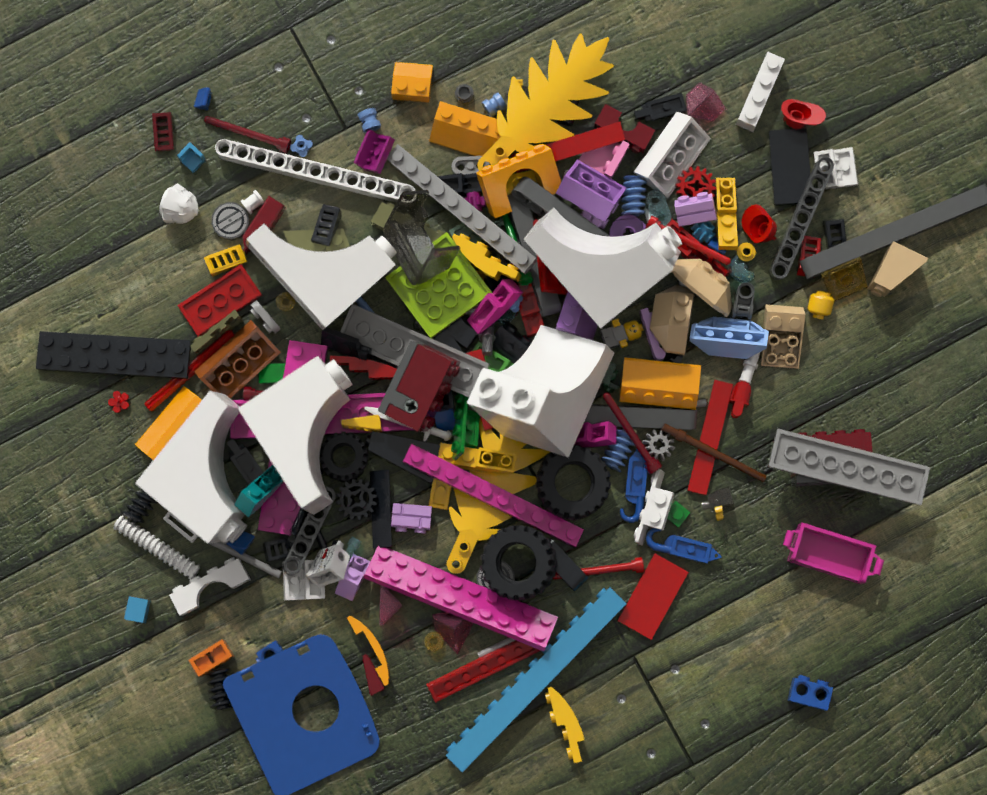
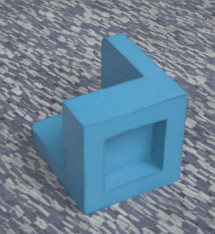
(191, 157)
(137, 609)

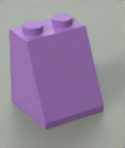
(575, 319)

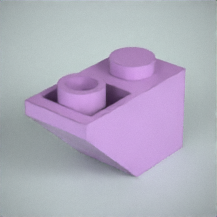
(353, 577)

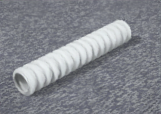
(155, 546)

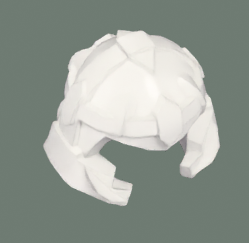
(178, 205)

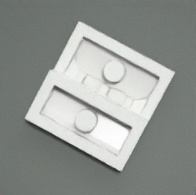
(844, 169)
(299, 586)

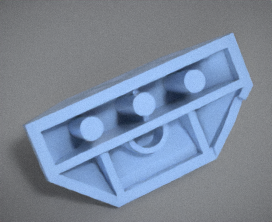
(729, 337)

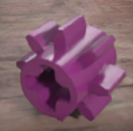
(476, 200)

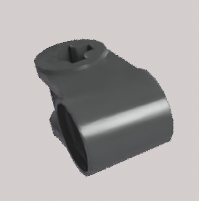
(743, 302)

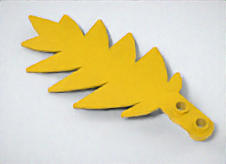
(549, 98)
(478, 516)

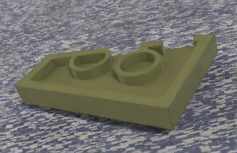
(303, 238)
(228, 323)

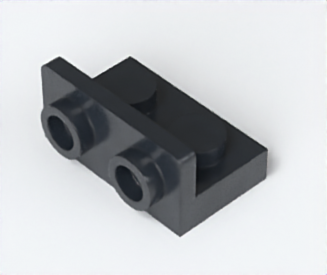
(511, 342)

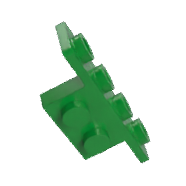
(466, 427)

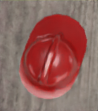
(799, 113)
(758, 224)

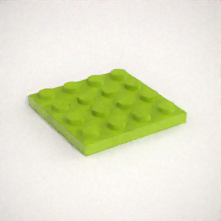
(443, 297)

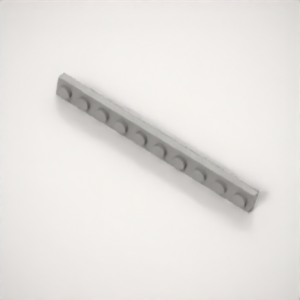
(462, 209)

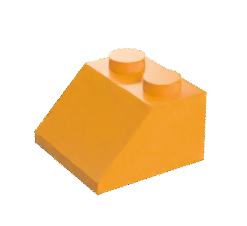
(411, 82)

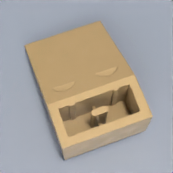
(784, 337)

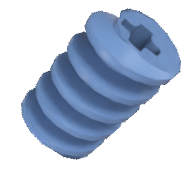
(633, 195)
(618, 451)

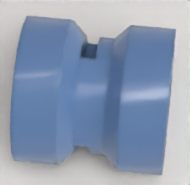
(494, 105)
(369, 119)

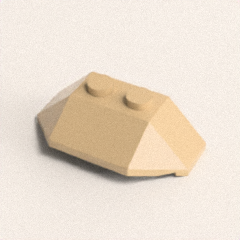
(705, 283)
(672, 318)

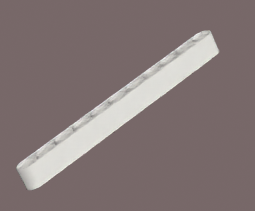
(308, 166)

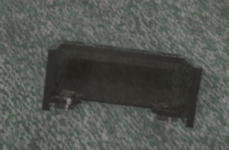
(410, 240)

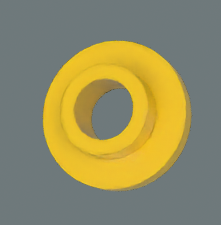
(742, 256)

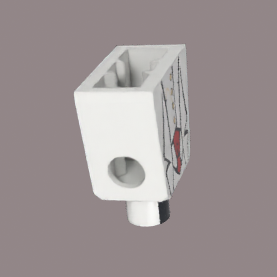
(329, 565)

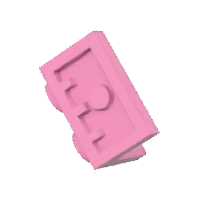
(606, 159)

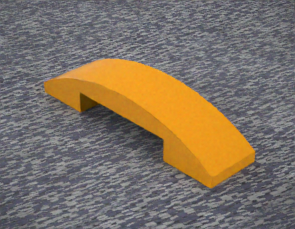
(383, 670)

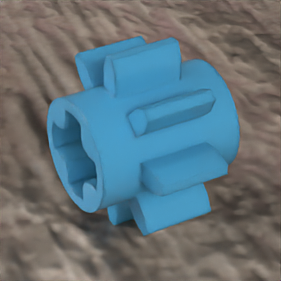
(703, 231)

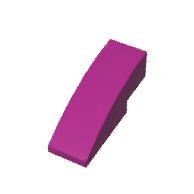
(494, 305)
(597, 434)

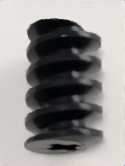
(139, 506)
(220, 697)

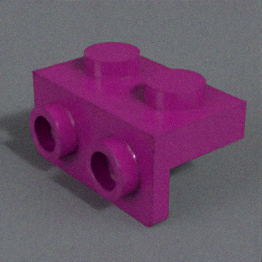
(374, 152)

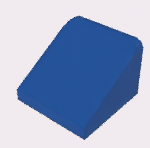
(203, 98)
(713, 244)
(445, 420)
(242, 542)

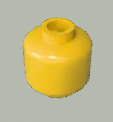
(820, 304)

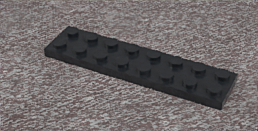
(113, 355)

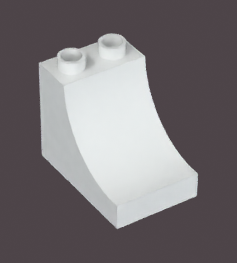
(603, 270)
(323, 280)
(545, 392)
(292, 422)
(191, 475)

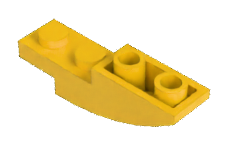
(726, 214)
(479, 257)
(480, 459)
(563, 715)

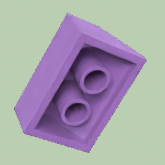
(590, 190)

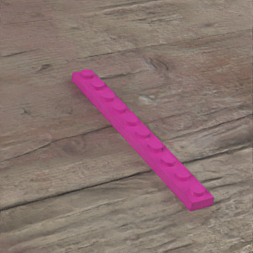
(493, 495)

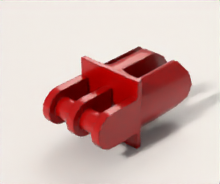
(740, 398)

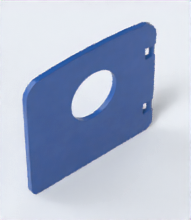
(284, 749)

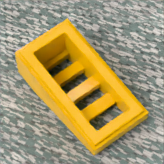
(215, 256)
(366, 423)

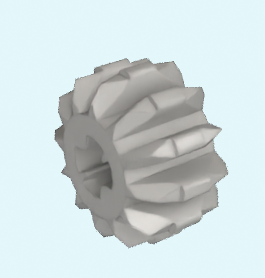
(653, 440)

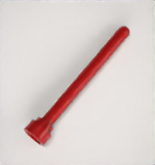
(693, 244)
(634, 565)

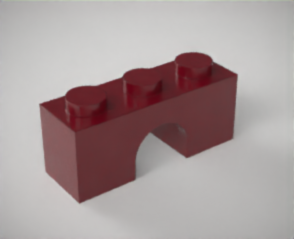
(637, 138)

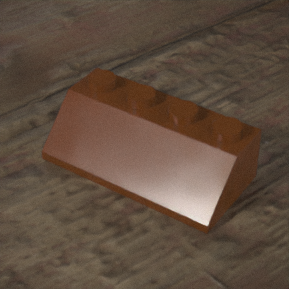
(237, 361)

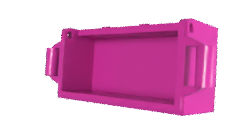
(832, 553)

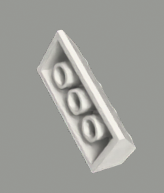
(672, 153)

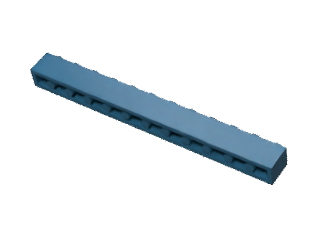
(535, 680)

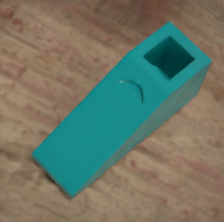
(259, 491)

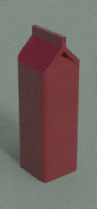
(268, 215)

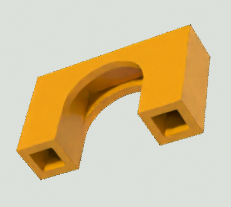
(495, 177)

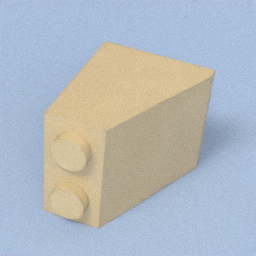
(895, 268)

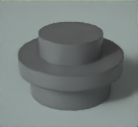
(464, 93)

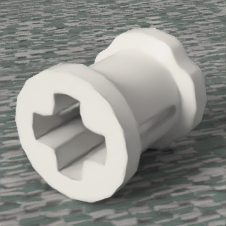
(252, 202)

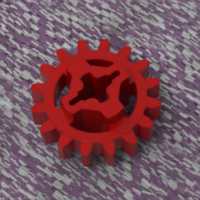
(697, 174)

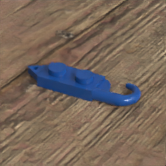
(635, 485)
(683, 547)

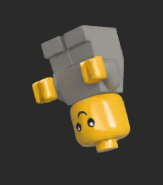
(620, 334)

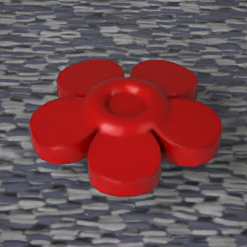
(119, 402)

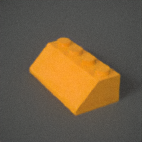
(464, 130)
(660, 383)
(168, 423)

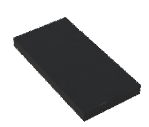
(789, 165)

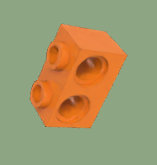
(211, 658)

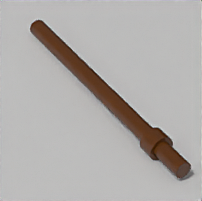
(681, 435)

